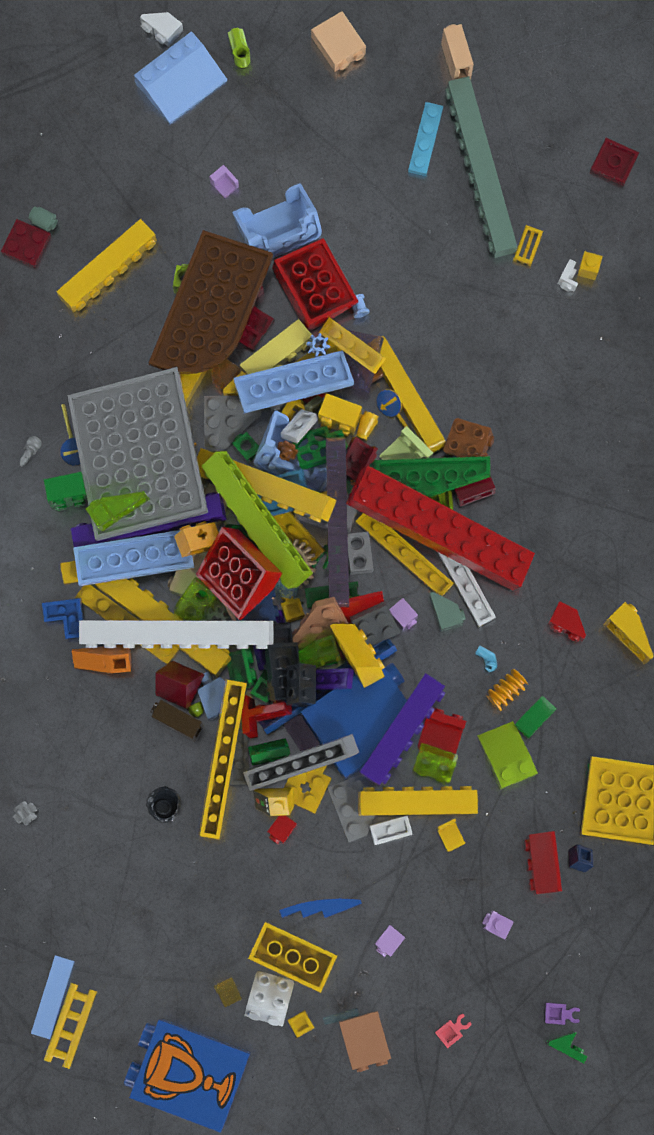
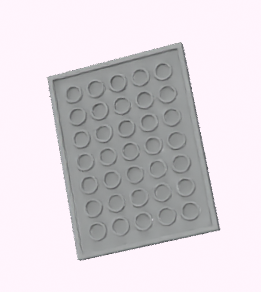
(137, 441)

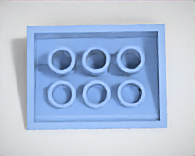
(180, 77)

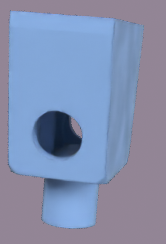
(211, 695)

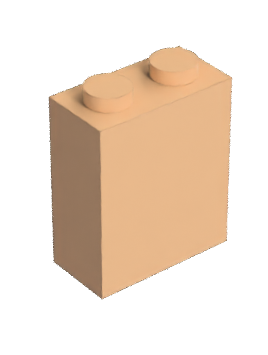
(338, 41)
(457, 52)

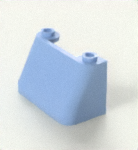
(282, 225)
(268, 457)

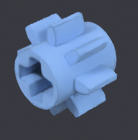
(318, 350)

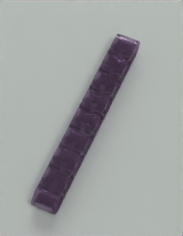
(338, 521)

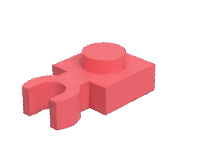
(450, 1032)

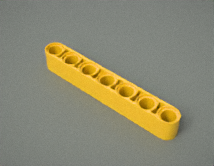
(411, 401)

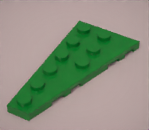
(436, 475)

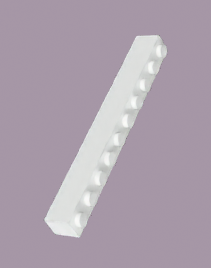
(176, 632)

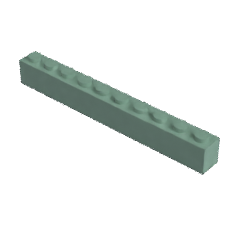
(481, 167)

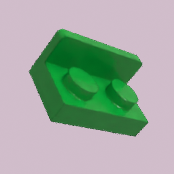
(268, 751)

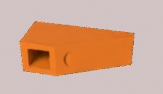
(103, 659)

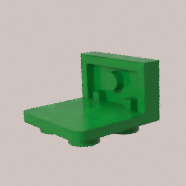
(241, 669)

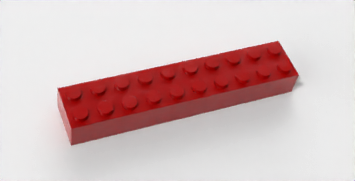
(440, 528)

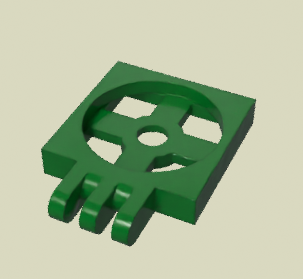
(310, 436)

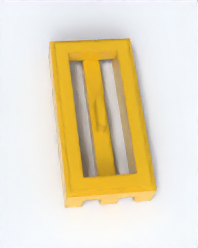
(523, 259)

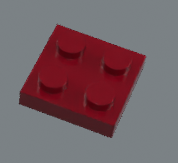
(25, 243)

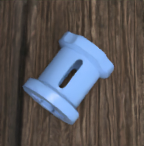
(360, 308)

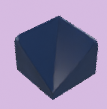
(580, 858)

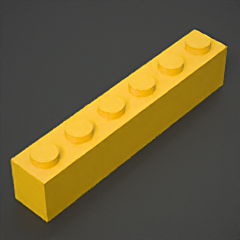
(107, 265)
(417, 802)

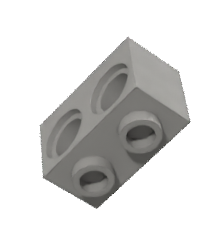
(362, 553)

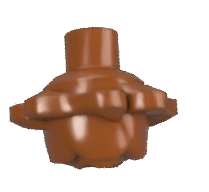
(287, 450)

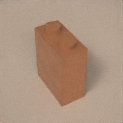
(365, 1041)

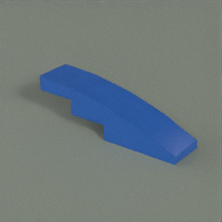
(327, 906)

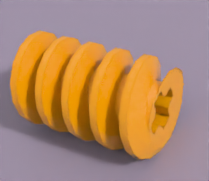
(506, 689)

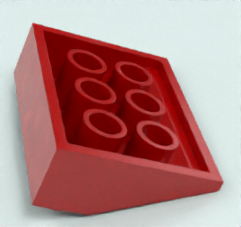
(314, 284)
(237, 572)

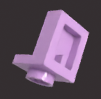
(497, 924)

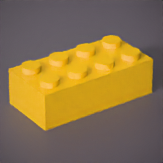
(292, 957)

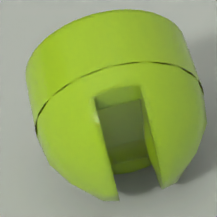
(196, 709)

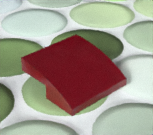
(256, 328)

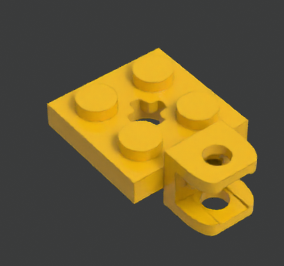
(318, 783)

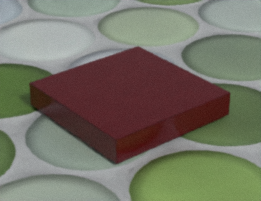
(614, 161)

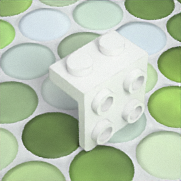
(269, 998)

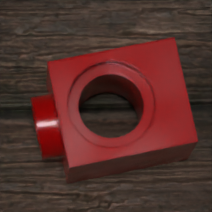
(281, 829)

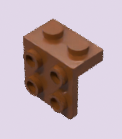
(468, 439)

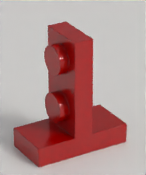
(252, 714)

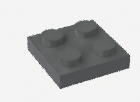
(376, 623)

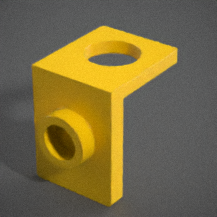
(450, 835)

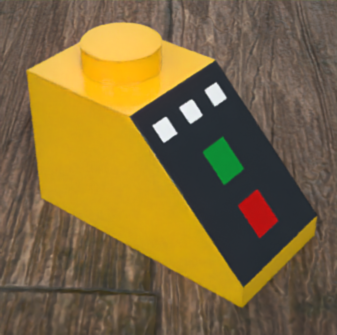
(274, 801)

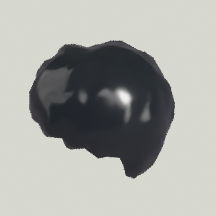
(163, 804)

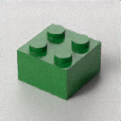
(66, 491)

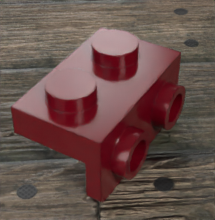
(358, 457)

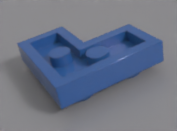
(67, 610)

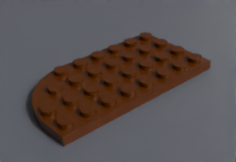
(211, 305)

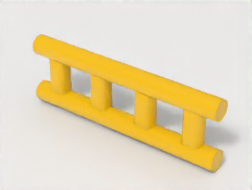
(73, 1037)

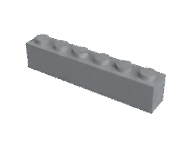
(301, 762)

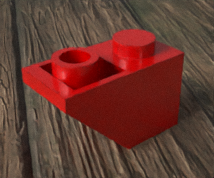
(567, 620)

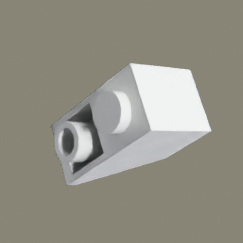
(163, 26)

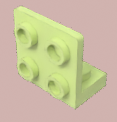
(406, 447)

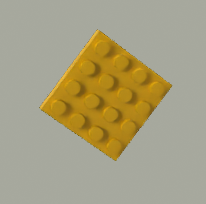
(619, 801)

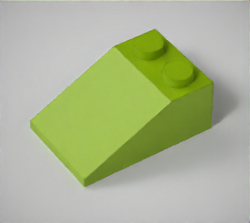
(507, 755)

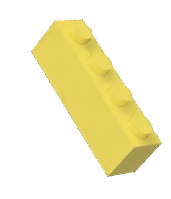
(279, 349)

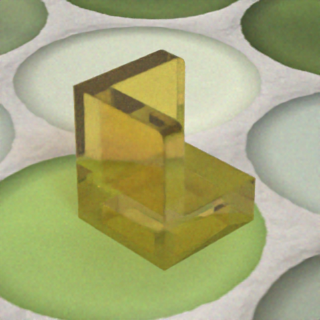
(228, 992)

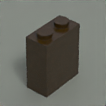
(176, 720)

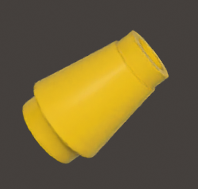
(366, 425)

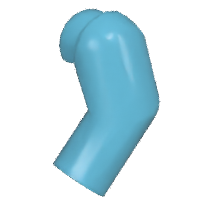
(489, 658)

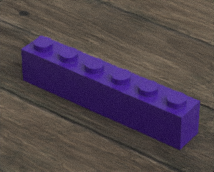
(402, 730)

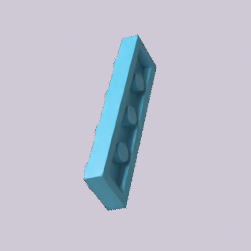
(425, 139)

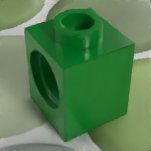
(249, 455)

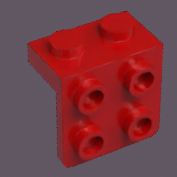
(442, 731)

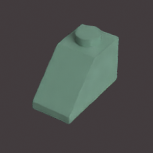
(446, 612)

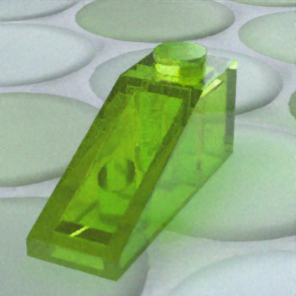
(111, 509)

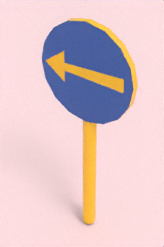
(390, 404)

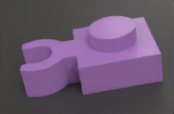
(558, 1014)

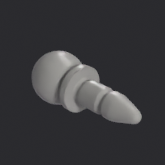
(32, 445)

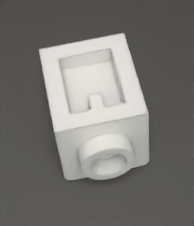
(566, 278)

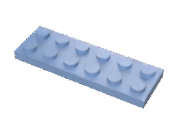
(293, 381)
(129, 558)

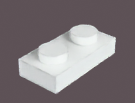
(299, 426)
(390, 830)

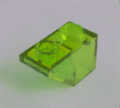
(320, 652)

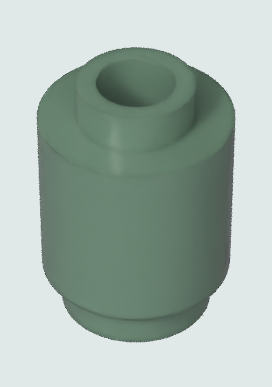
(43, 218)

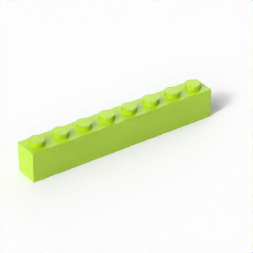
(256, 519)

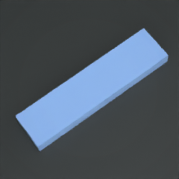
(52, 997)

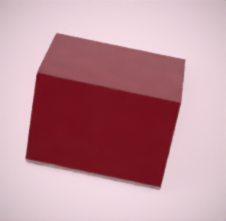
(177, 683)

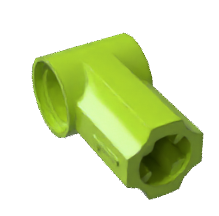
(239, 47)

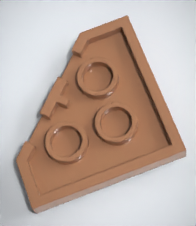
(318, 622)

